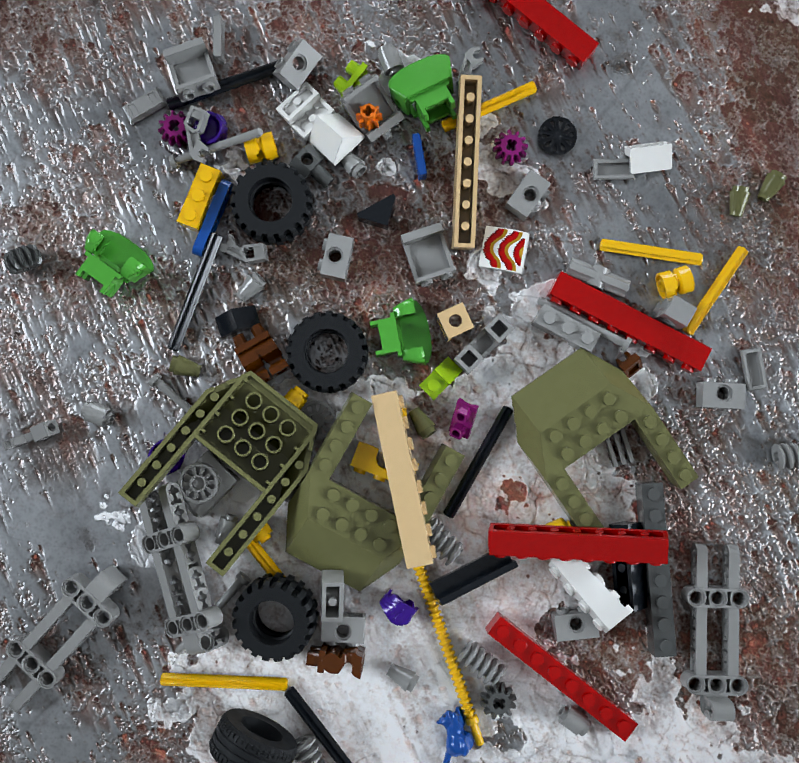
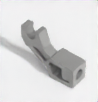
(469, 62)
(195, 144)
(232, 248)
(38, 433)

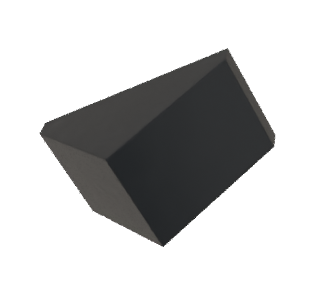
(378, 213)
(237, 320)

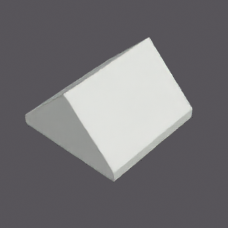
(334, 136)

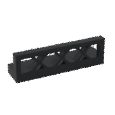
(470, 577)

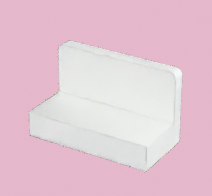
(649, 157)

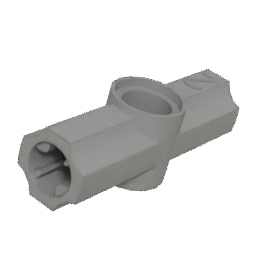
(598, 277)

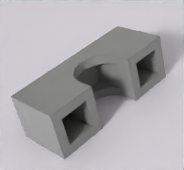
(556, 323)
(483, 344)

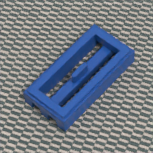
(419, 156)

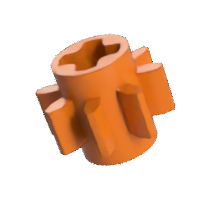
(369, 116)

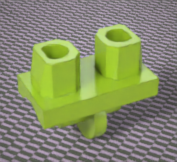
(356, 71)

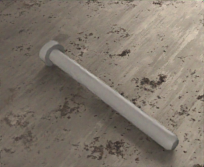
(176, 160)
(624, 343)
(156, 381)
(242, 579)

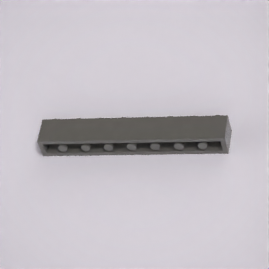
(658, 581)

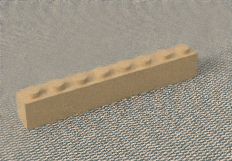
(466, 162)
(402, 479)

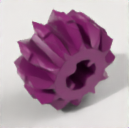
(168, 132)
(511, 140)

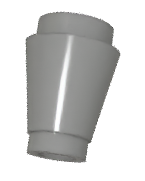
(353, 165)
(252, 285)
(403, 677)

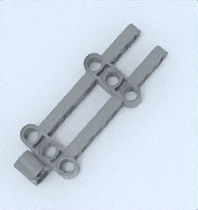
(171, 540)
(98, 589)
(714, 699)

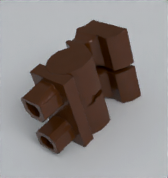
(258, 349)
(333, 658)

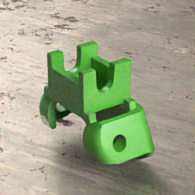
(428, 86)
(113, 261)
(405, 333)

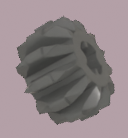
(22, 259)
(497, 708)

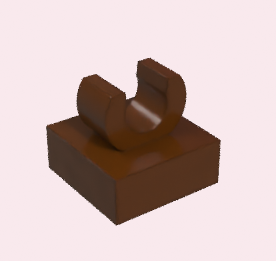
(630, 365)

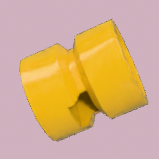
(261, 148)
(679, 281)

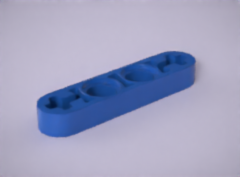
(213, 216)

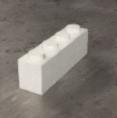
(590, 592)

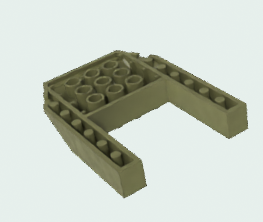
(576, 410)
(250, 432)
(343, 529)

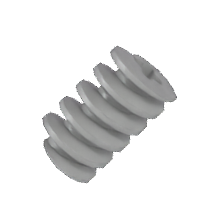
(786, 455)
(443, 543)
(482, 662)
(308, 750)

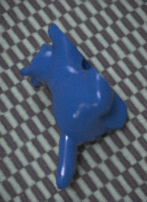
(458, 740)

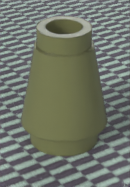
(772, 184)
(738, 200)
(184, 367)
(423, 424)

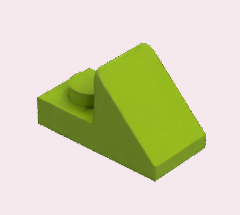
(440, 378)

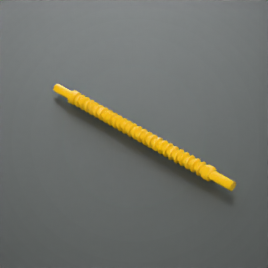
(471, 718)

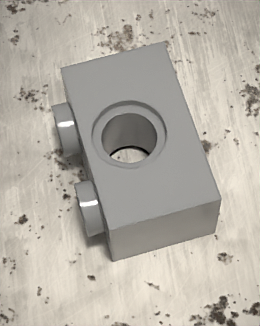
(307, 59)
(533, 184)
(336, 244)
(674, 312)
(733, 394)
(332, 595)
(564, 632)
(353, 638)

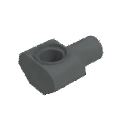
(316, 170)

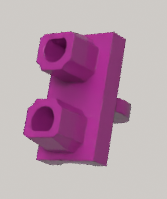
(463, 419)

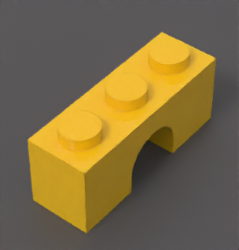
(199, 197)
(366, 461)

